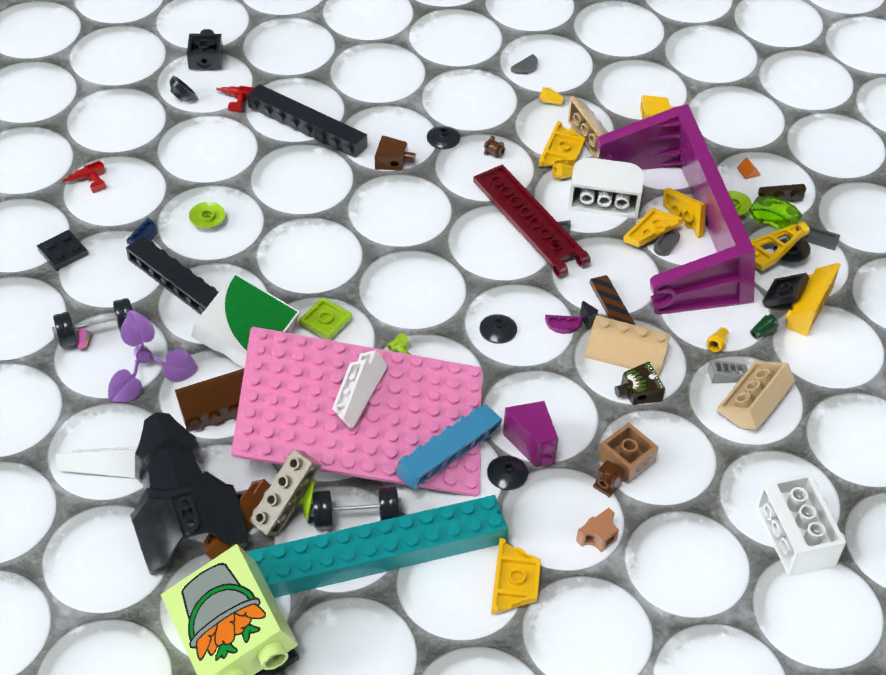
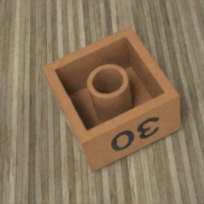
(629, 451)

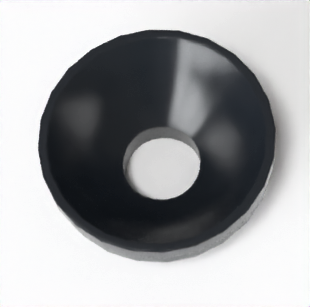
(181, 89)

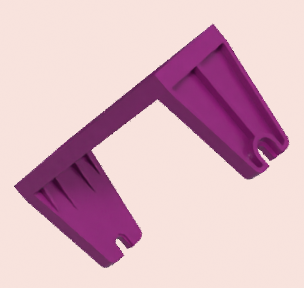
(716, 279)

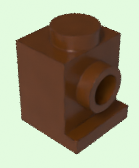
(608, 478)

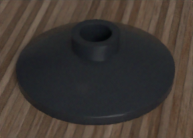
(443, 137)
(797, 253)
(498, 328)
(504, 478)

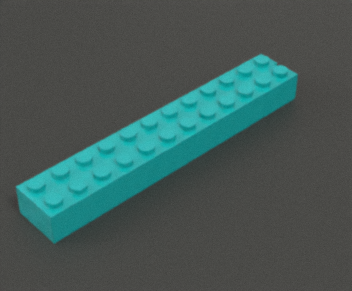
(381, 546)

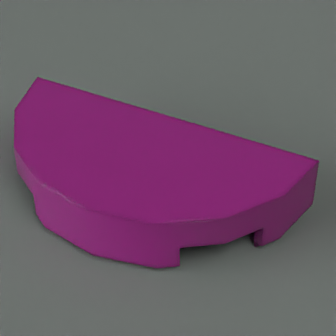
(563, 324)

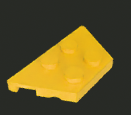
(562, 147)
(515, 578)

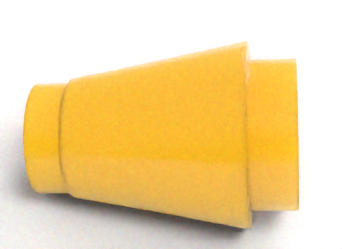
(550, 96)
(562, 171)
(717, 340)

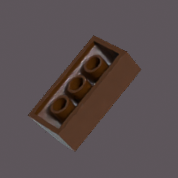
(210, 400)

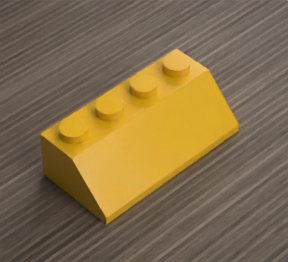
(812, 299)

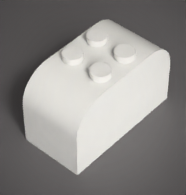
(606, 187)

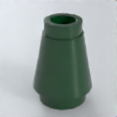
(765, 326)

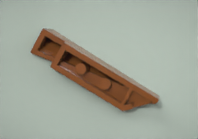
(248, 501)

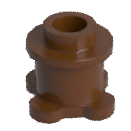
(494, 147)

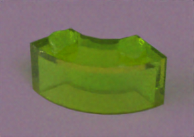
(775, 212)

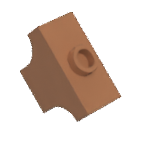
(598, 531)

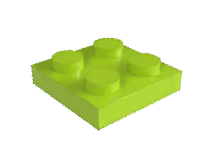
(325, 319)

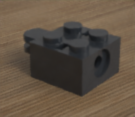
(205, 50)

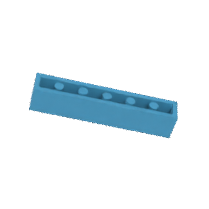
(448, 446)

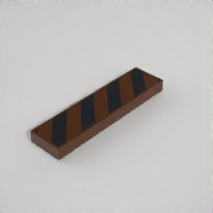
(610, 299)

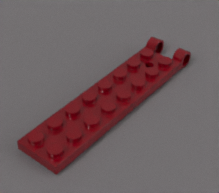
(531, 219)

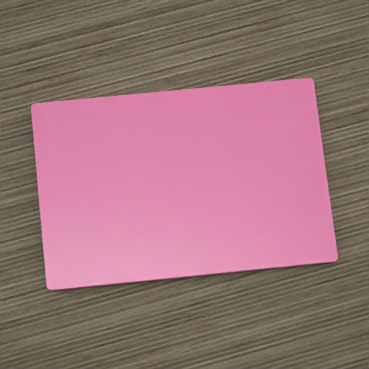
(291, 395)

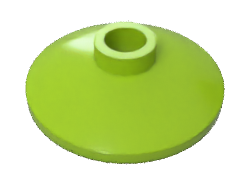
(741, 202)
(207, 215)
(306, 500)

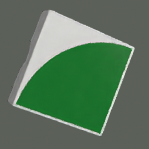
(233, 313)

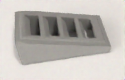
(717, 371)

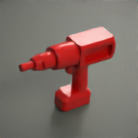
(240, 94)
(92, 172)

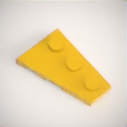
(688, 208)
(652, 226)

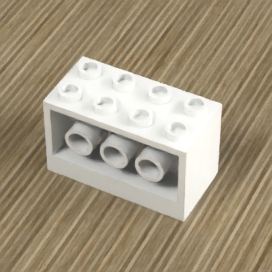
(800, 524)

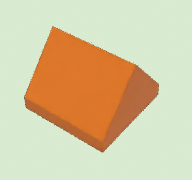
(747, 169)

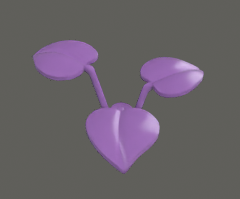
(135, 331)

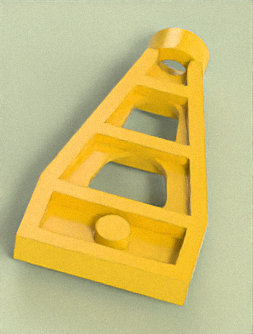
(765, 259)

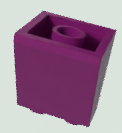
(532, 432)

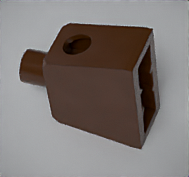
(392, 154)

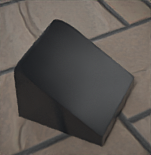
(588, 313)

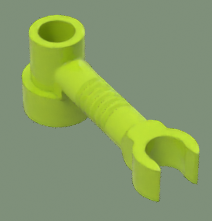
(399, 344)

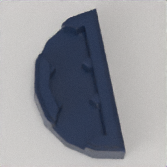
(146, 229)

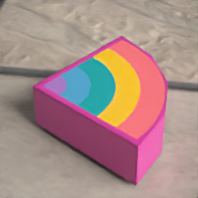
(83, 338)

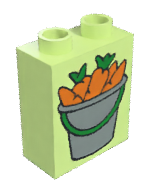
(229, 617)

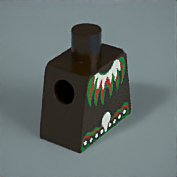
(641, 385)

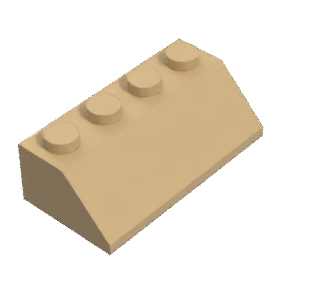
(586, 124)
(626, 344)
(757, 394)

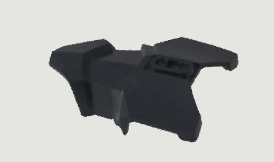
(173, 475)

